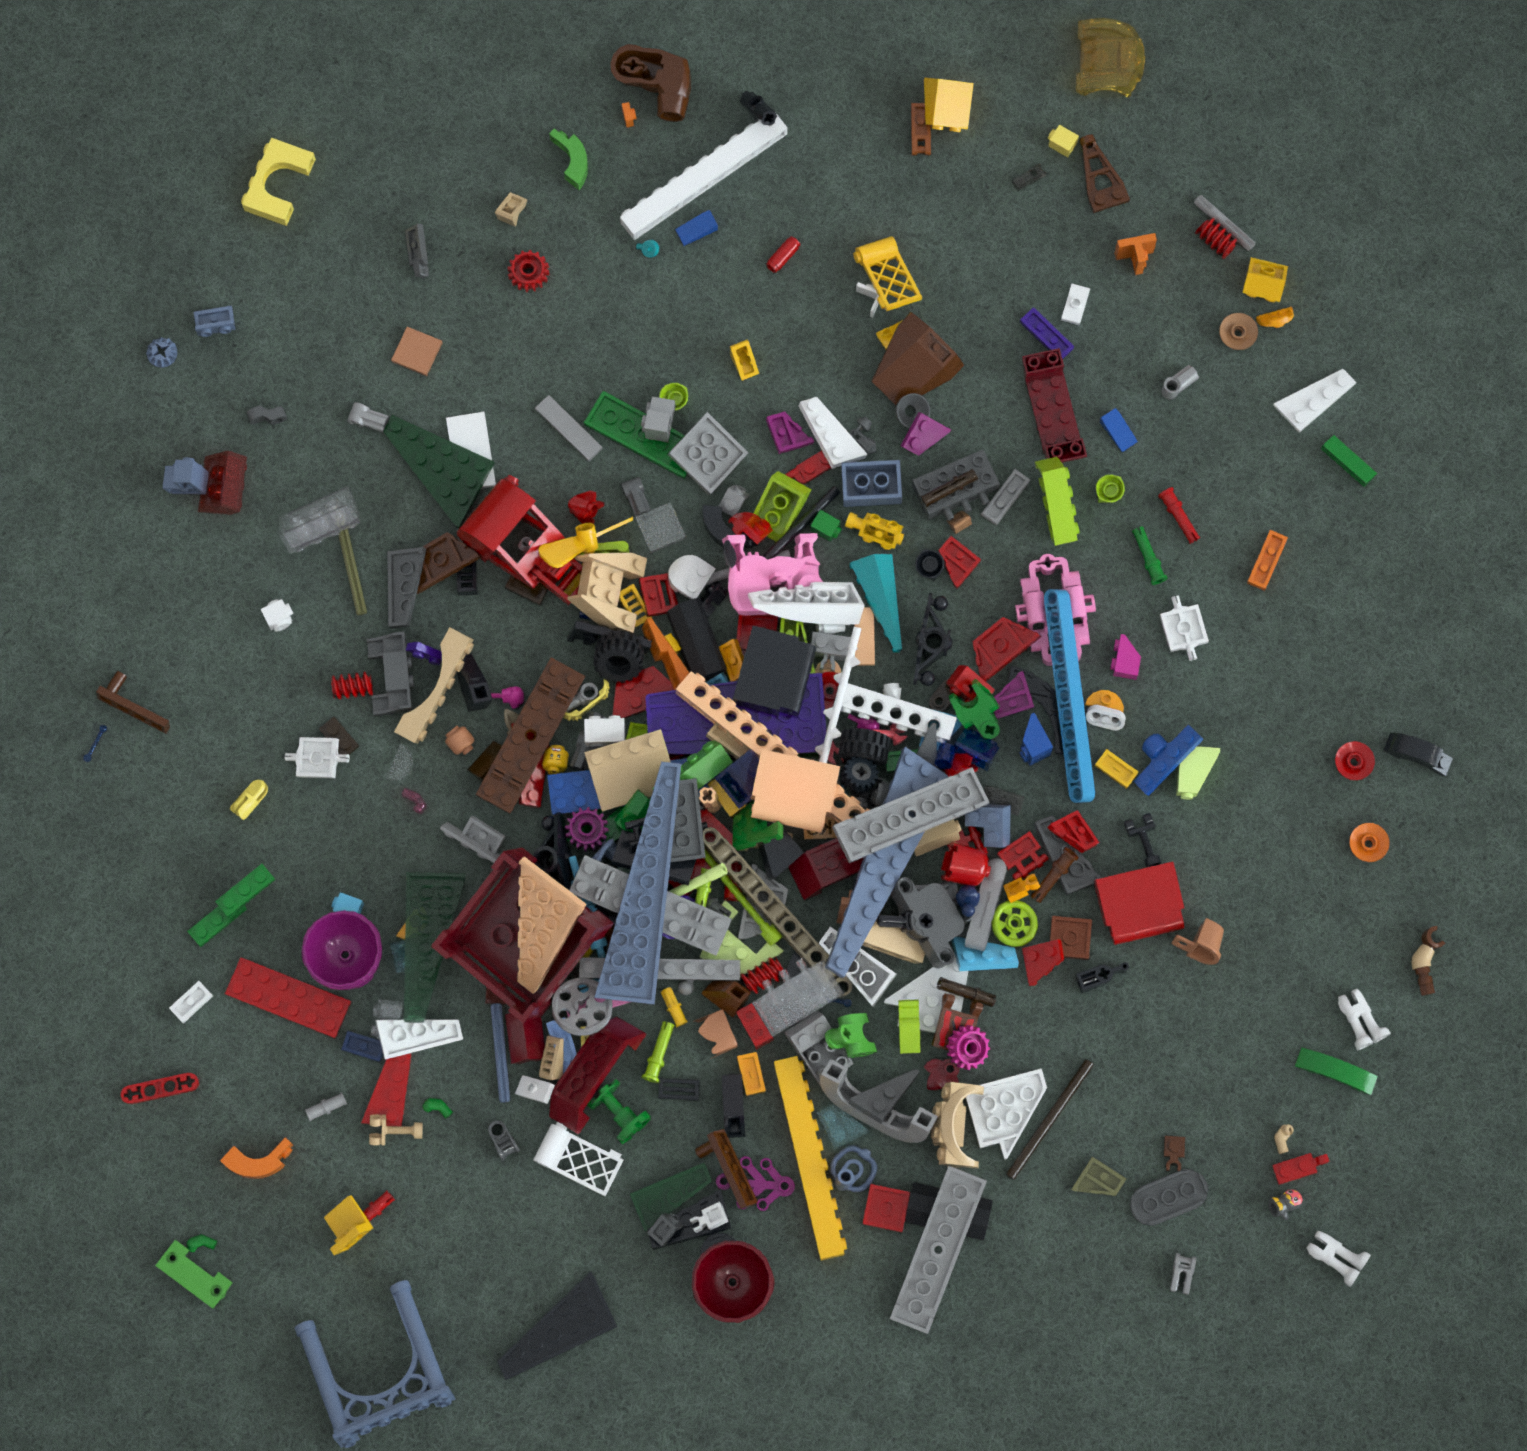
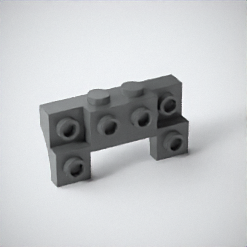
(396, 671)

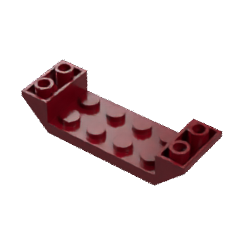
(1052, 406)
(822, 868)
(589, 1071)

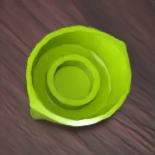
(675, 392)
(1109, 489)

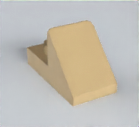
(510, 209)

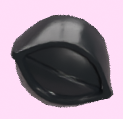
(929, 564)

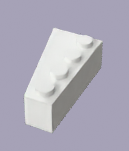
(865, 971)

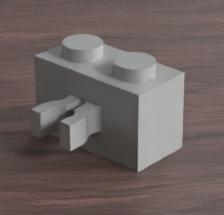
(830, 647)

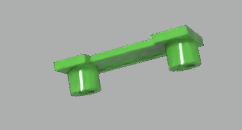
(192, 1276)

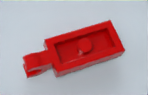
(1298, 1167)

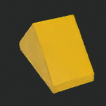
(743, 359)

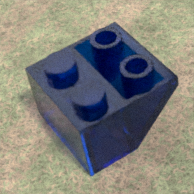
(739, 778)

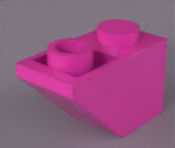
(1127, 659)

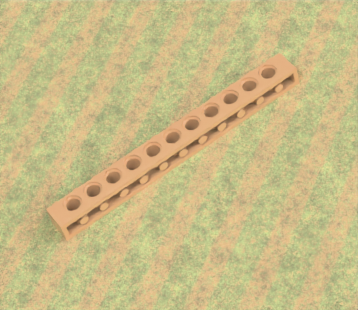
(694, 682)

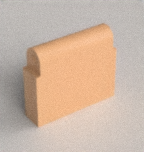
(793, 790)

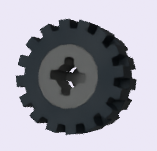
(854, 780)

